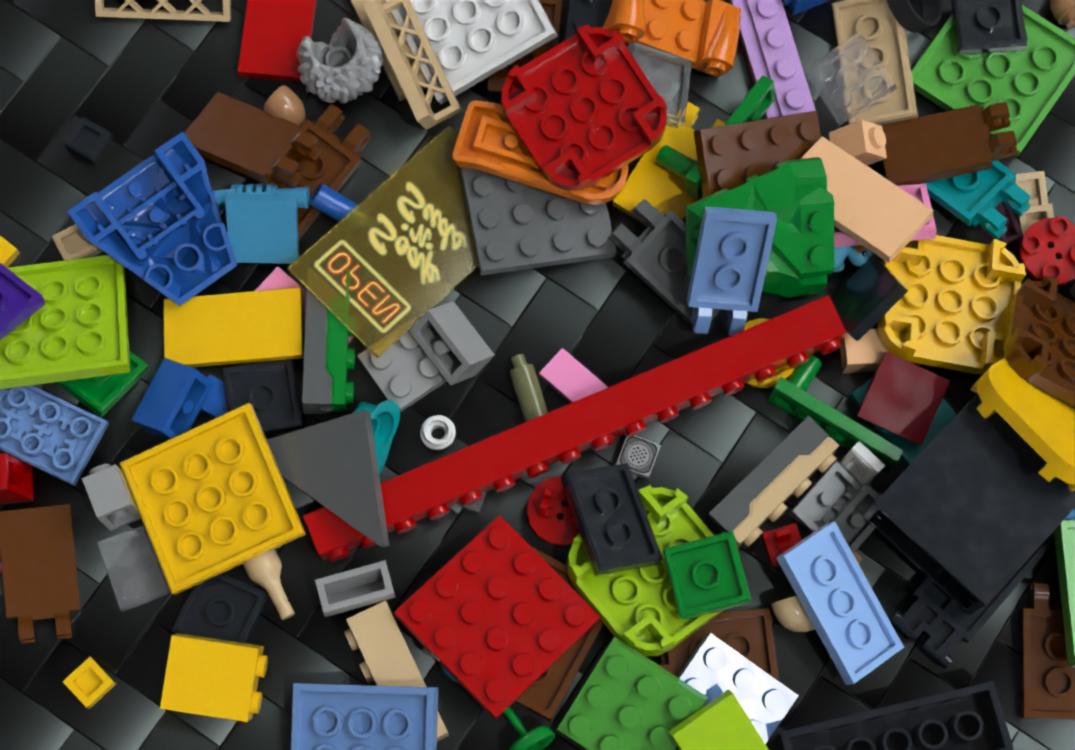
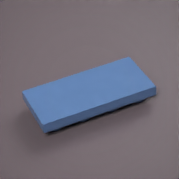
(48, 432)

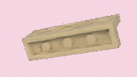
(170, 12)
(401, 66)

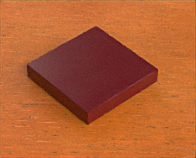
(902, 398)

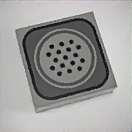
(639, 455)

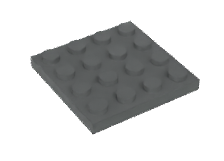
(531, 228)

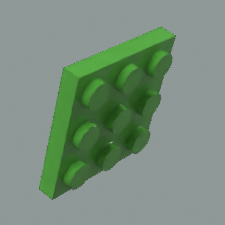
(629, 704)

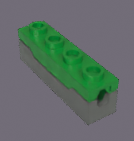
(326, 361)

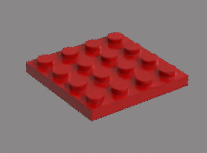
(497, 616)

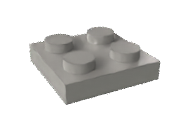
(403, 371)

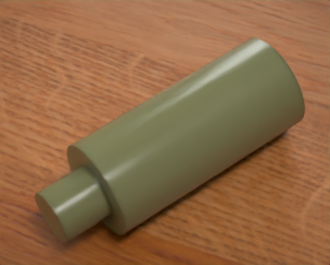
(527, 388)

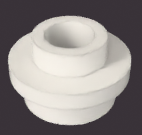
(432, 423)

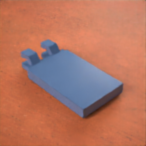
(730, 265)

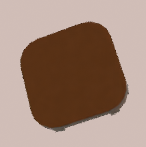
(1042, 338)

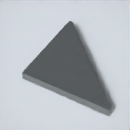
(338, 469)

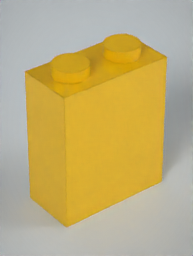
(213, 677)

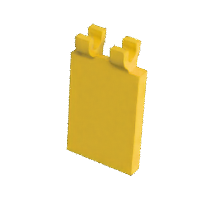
(656, 183)

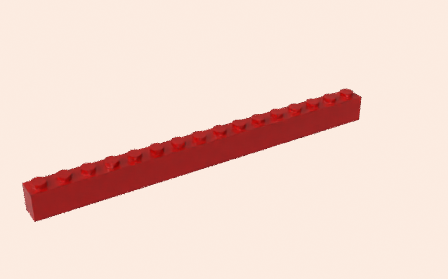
(590, 423)

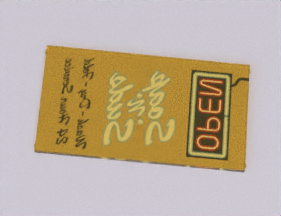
(395, 249)

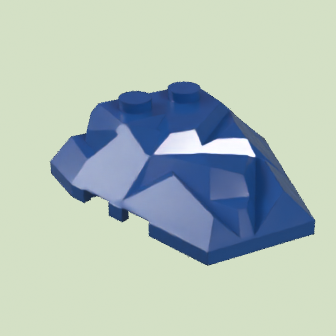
(161, 222)

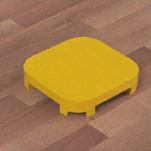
(952, 304)
(1035, 415)

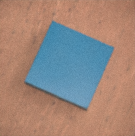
(263, 228)

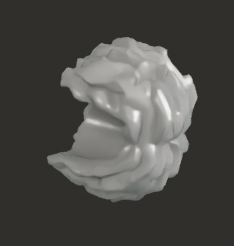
(343, 66)

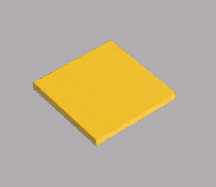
(212, 498)

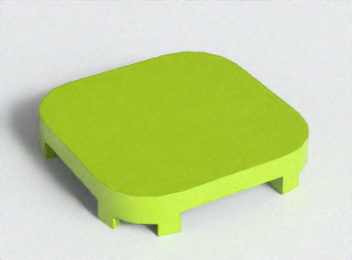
(640, 602)

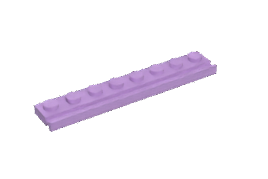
(773, 53)

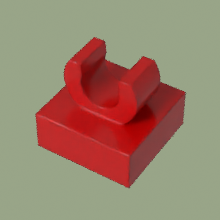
(779, 541)

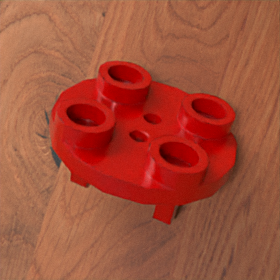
(1041, 259)
(543, 509)

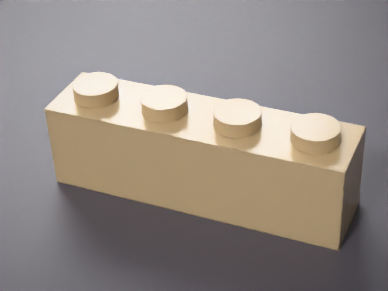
(385, 652)

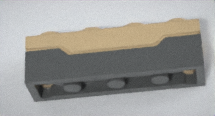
(773, 481)

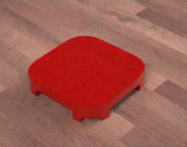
(584, 108)

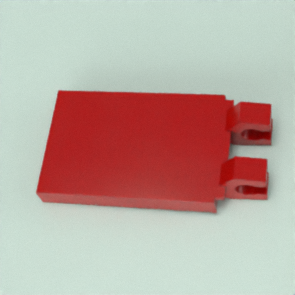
(273, 37)

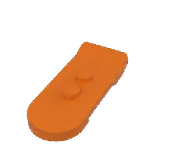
(492, 146)

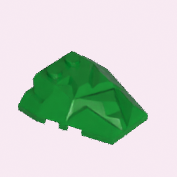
(804, 227)

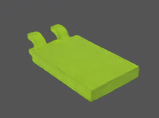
(718, 726)

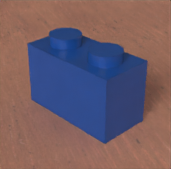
(172, 400)

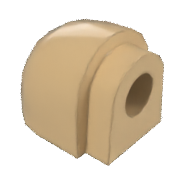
(792, 615)

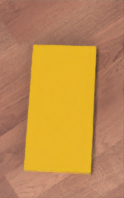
(235, 328)

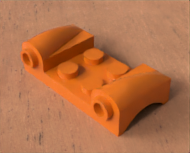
(685, 28)

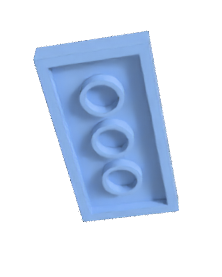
(840, 603)

